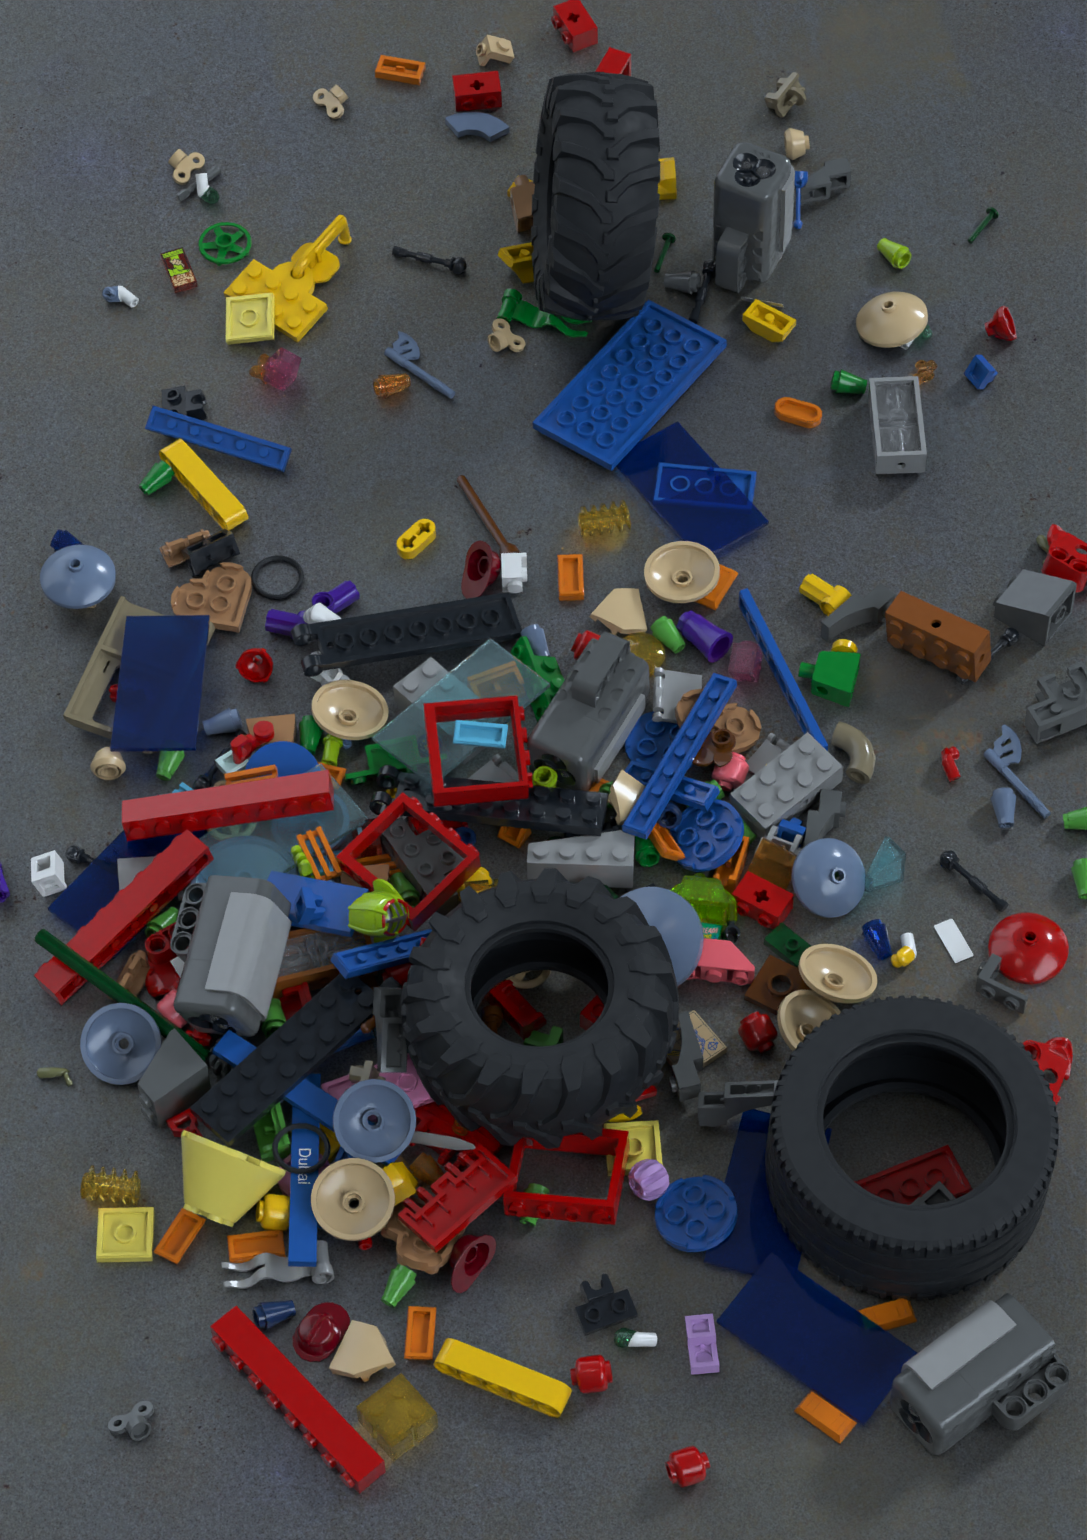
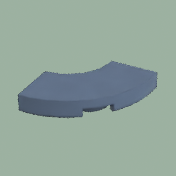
(477, 124)

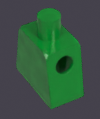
(833, 675)

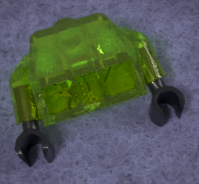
(710, 902)

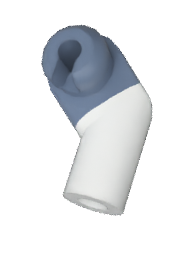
(119, 294)

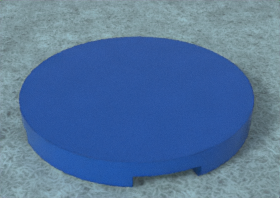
(650, 740)
(287, 757)
(708, 836)
(696, 1213)

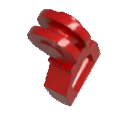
(263, 733)
(181, 1118)

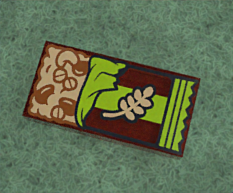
(178, 270)

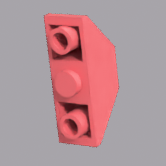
(723, 963)

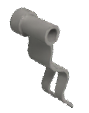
(278, 1269)

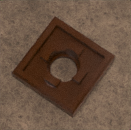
(761, 992)

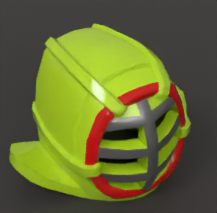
(372, 914)

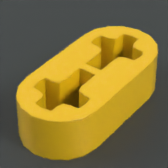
(418, 541)

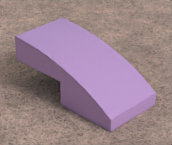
(701, 1344)

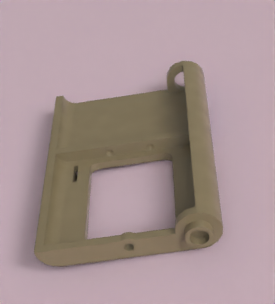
(99, 673)

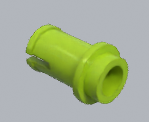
(331, 749)

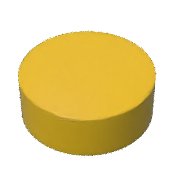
(844, 645)

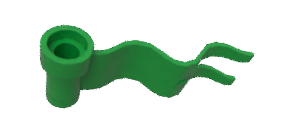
(517, 309)

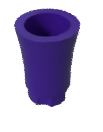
(704, 635)

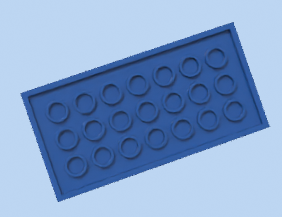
(629, 385)

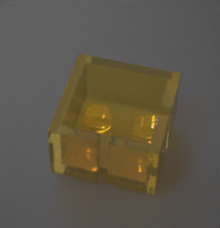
(397, 1410)

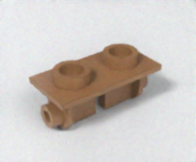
(172, 551)
(134, 973)

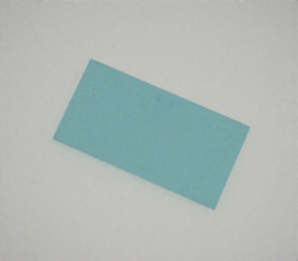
(483, 674)
(266, 845)

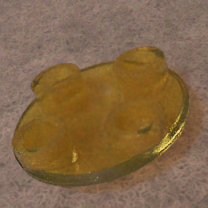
(647, 648)

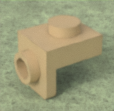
(494, 48)

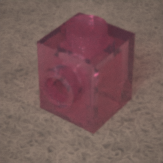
(281, 369)
(745, 661)

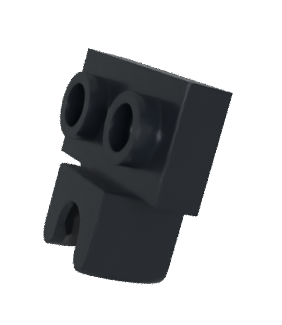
(185, 402)
(603, 1307)

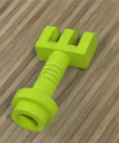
(301, 861)

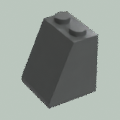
(1036, 604)
(172, 1080)

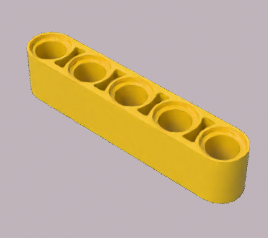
(204, 485)
(502, 1377)

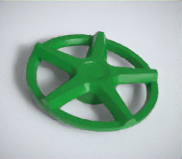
(225, 242)

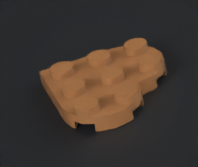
(220, 594)
(741, 722)
(411, 1249)

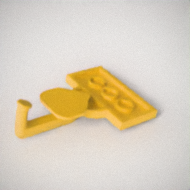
(295, 281)

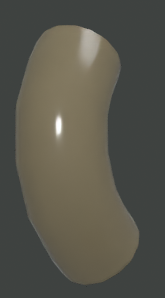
(859, 751)

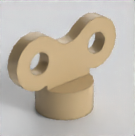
(332, 100)
(184, 165)
(504, 337)

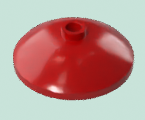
(1025, 959)

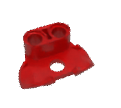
(1063, 559)
(161, 975)
(1053, 1056)

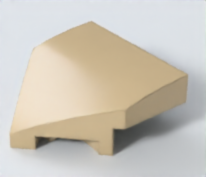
(621, 612)
(624, 794)
(361, 1352)

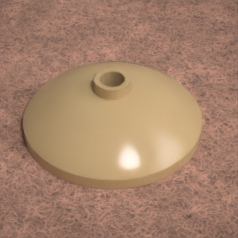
(892, 319)
(680, 563)
(349, 709)
(837, 973)
(801, 1013)
(350, 1181)

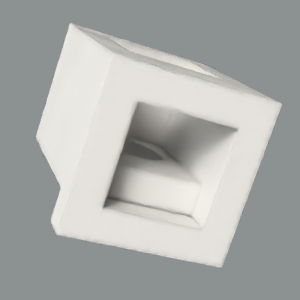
(513, 571)
(48, 873)

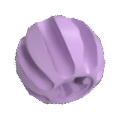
(648, 1179)

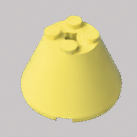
(222, 1180)

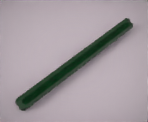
(109, 986)

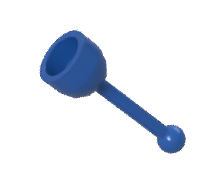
(801, 179)

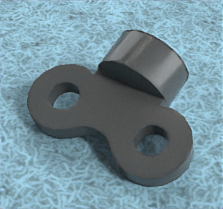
(133, 1422)

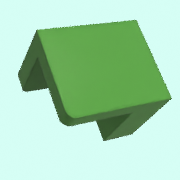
(541, 1039)

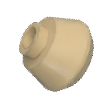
(795, 143)
(107, 764)

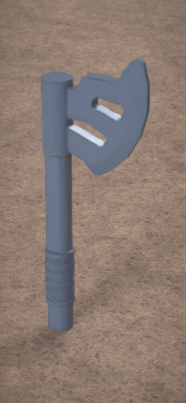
(404, 361)
(1001, 765)

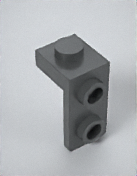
(994, 990)

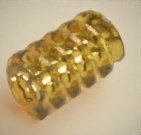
(603, 518)
(111, 1186)

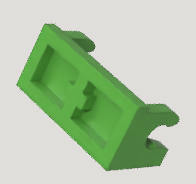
(267, 1129)

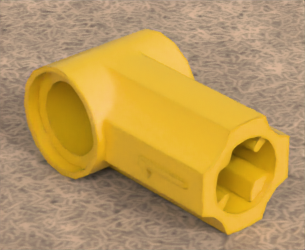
(824, 594)

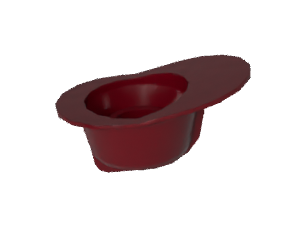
(480, 569)
(469, 1258)
(320, 1331)

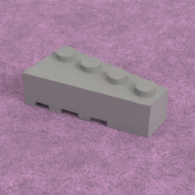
(600, 857)

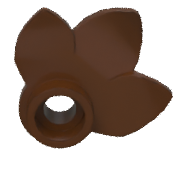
(716, 749)

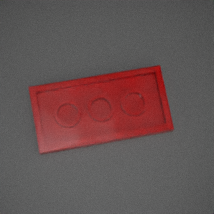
(918, 1175)

